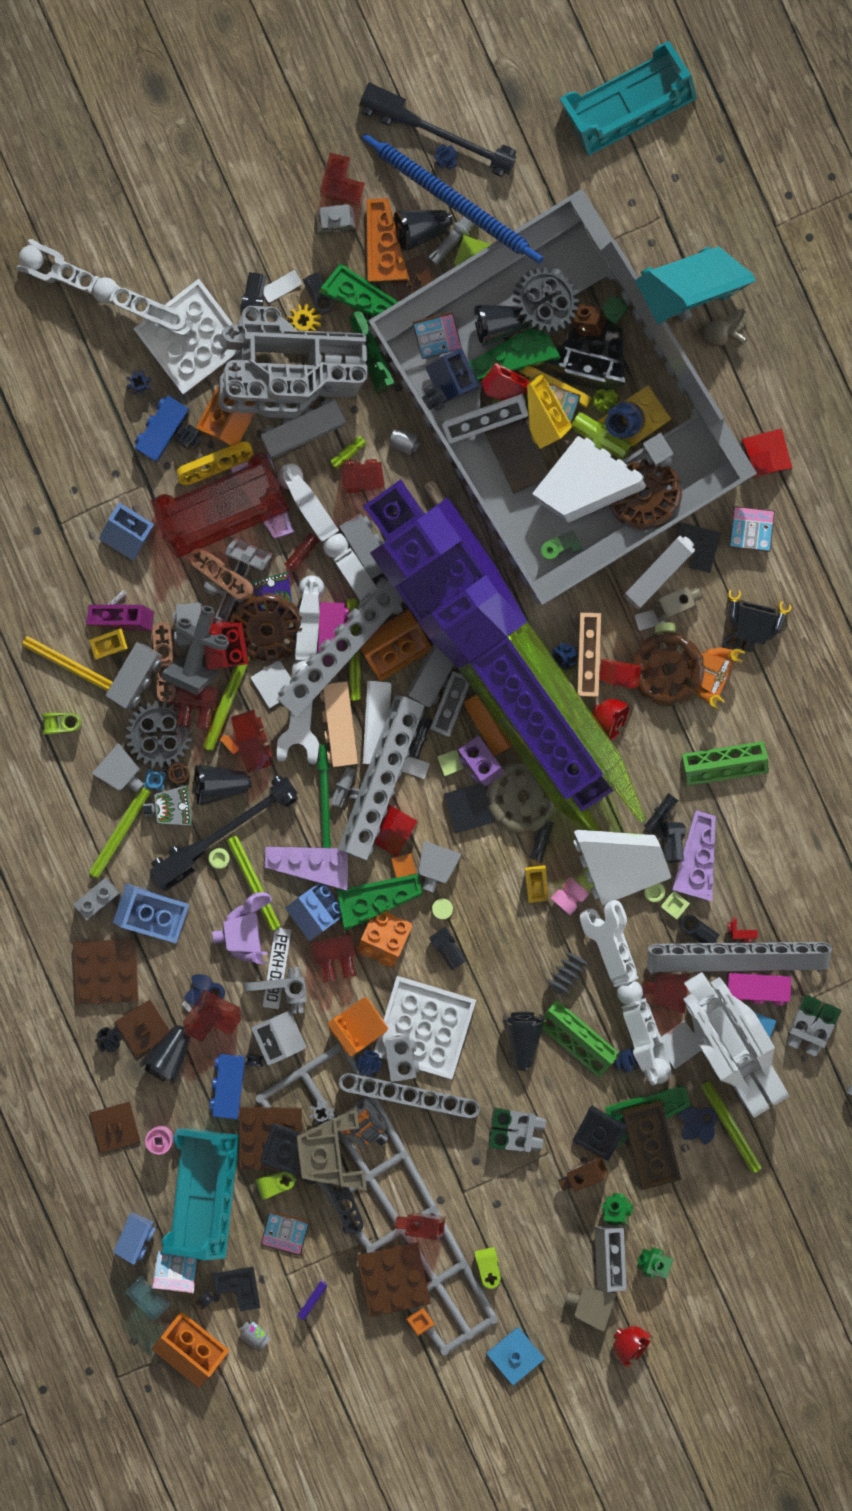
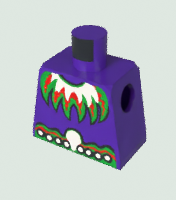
(276, 584)

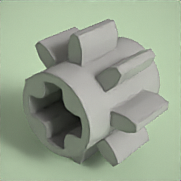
(323, 1119)

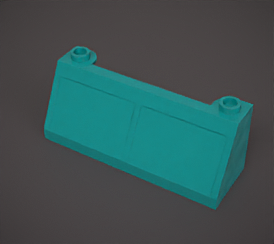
(630, 100)
(692, 282)
(202, 1194)

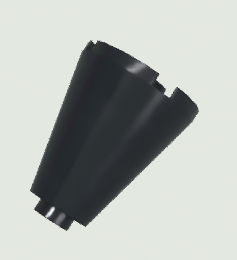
(420, 226)
(497, 323)
(219, 783)
(523, 1037)
(167, 1055)

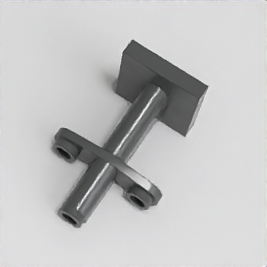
(188, 670)

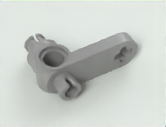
(295, 1000)

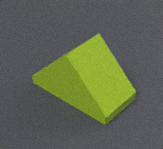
(468, 248)

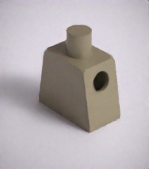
(670, 605)
(592, 1306)

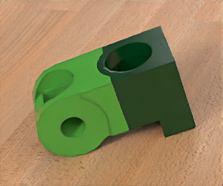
(557, 545)

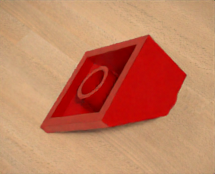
(767, 453)
(394, 830)

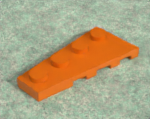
(384, 250)

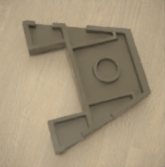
(321, 1153)

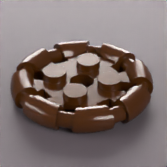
(654, 501)
(272, 618)
(680, 664)

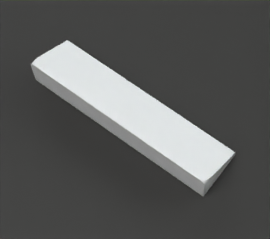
(377, 710)

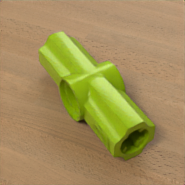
(599, 435)

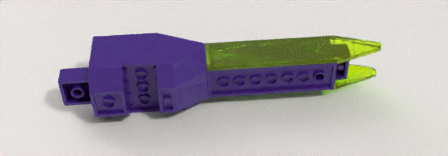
(486, 636)

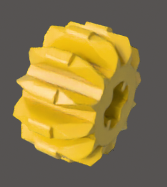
(307, 314)

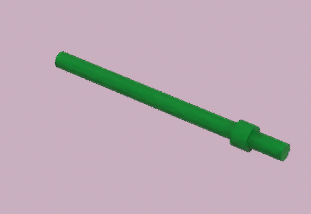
(323, 766)

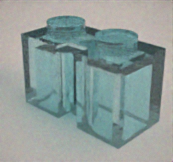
(151, 1304)

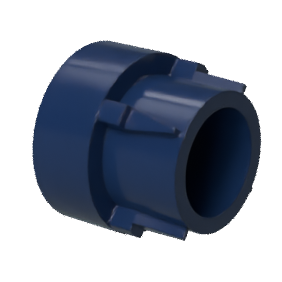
(634, 416)

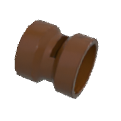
(179, 776)

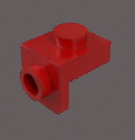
(745, 935)

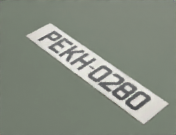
(277, 966)

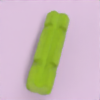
(348, 452)

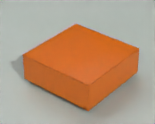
(227, 741)
(403, 865)
(420, 1321)

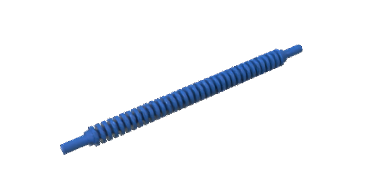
(452, 198)

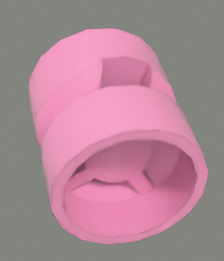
(570, 896)
(159, 1140)

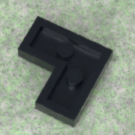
(705, 545)
(240, 1280)

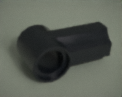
(313, 284)
(254, 291)
(672, 834)
(700, 931)
(445, 944)

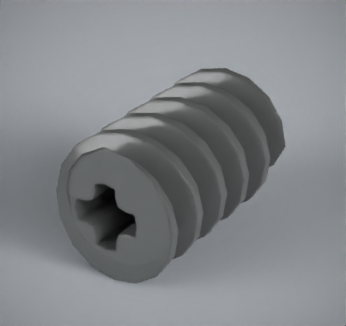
(567, 973)

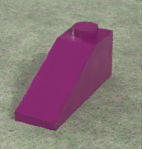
(121, 617)

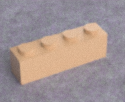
(588, 654)
(340, 724)

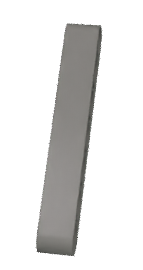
(419, 1094)

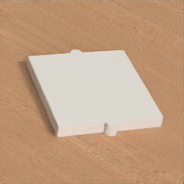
(270, 681)
(681, 1044)

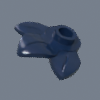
(201, 983)
(696, 1126)

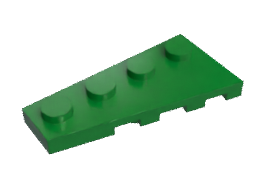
(356, 292)
(517, 353)
(375, 363)
(373, 899)
(673, 1101)

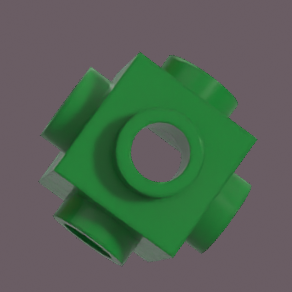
(617, 1209)
(654, 1263)

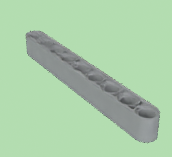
(739, 956)

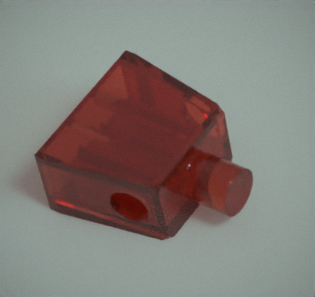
(668, 990)
(430, 1225)

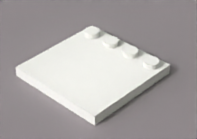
(194, 355)
(431, 1018)

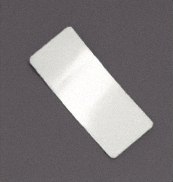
(282, 286)
(646, 620)
(414, 767)

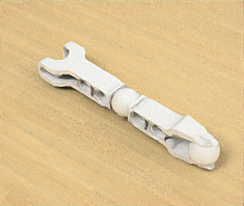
(103, 289)
(334, 543)
(311, 590)
(649, 1047)

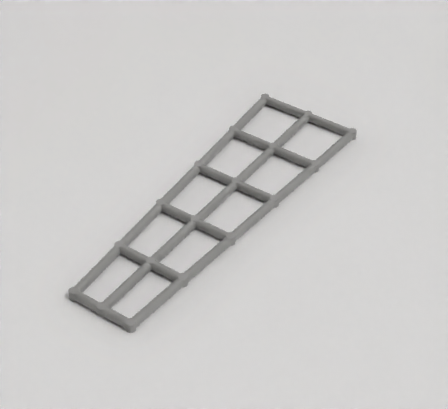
(435, 1281)

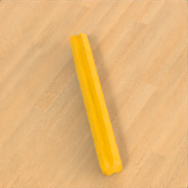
(67, 663)

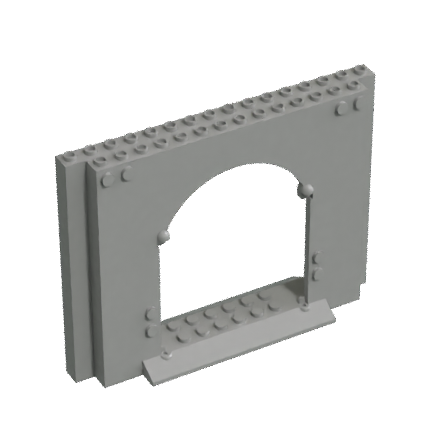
(581, 248)

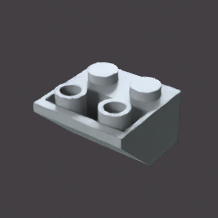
(278, 1037)

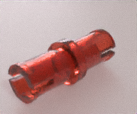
(302, 552)

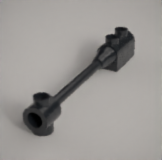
(392, 109)
(182, 861)

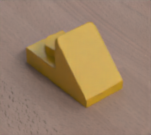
(108, 644)
(536, 884)

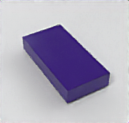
(313, 1298)

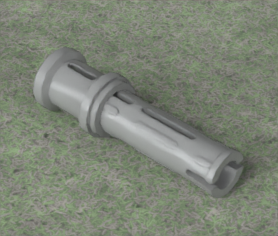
(460, 229)

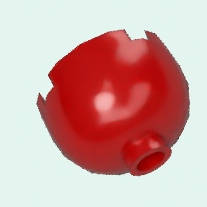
(611, 715)
(630, 1344)

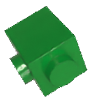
(614, 309)

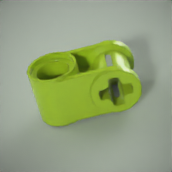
(57, 723)
(272, 1184)
(488, 1263)

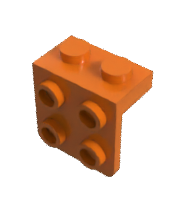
(384, 938)
(357, 1026)

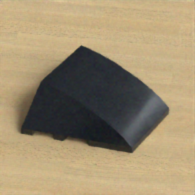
(592, 359)

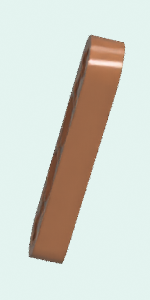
(220, 575)
(166, 662)

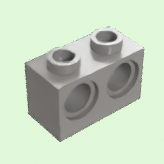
(96, 898)
(396, 1058)

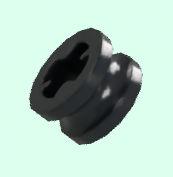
(727, 638)
(254, 1060)
(205, 1299)

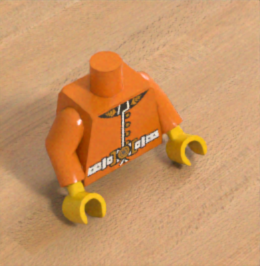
(717, 667)

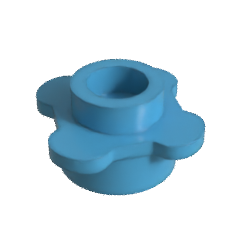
(149, 780)

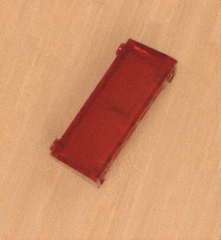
(220, 507)

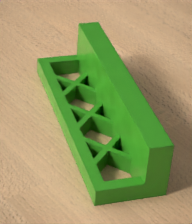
(726, 766)
(580, 1036)

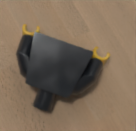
(755, 622)

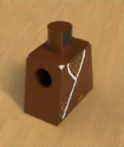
(591, 1170)

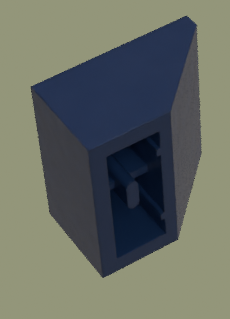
(452, 375)

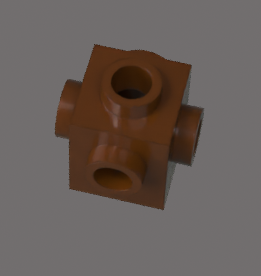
(589, 320)

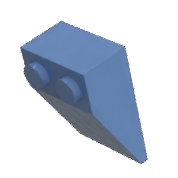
(150, 913)

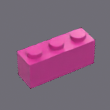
(330, 617)
(760, 988)

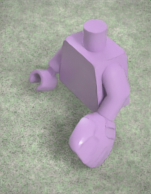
(242, 930)

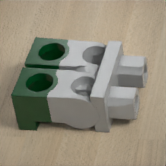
(807, 1028)
(521, 1134)

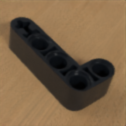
(338, 1196)

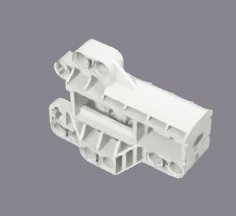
(734, 1043)

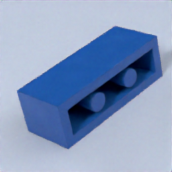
(161, 428)
(227, 1085)

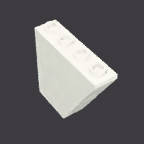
(586, 481)
(659, 572)
(620, 862)

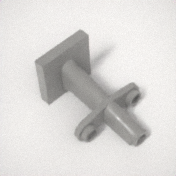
(247, 556)

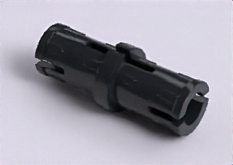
(420, 738)
(661, 813)
(541, 841)

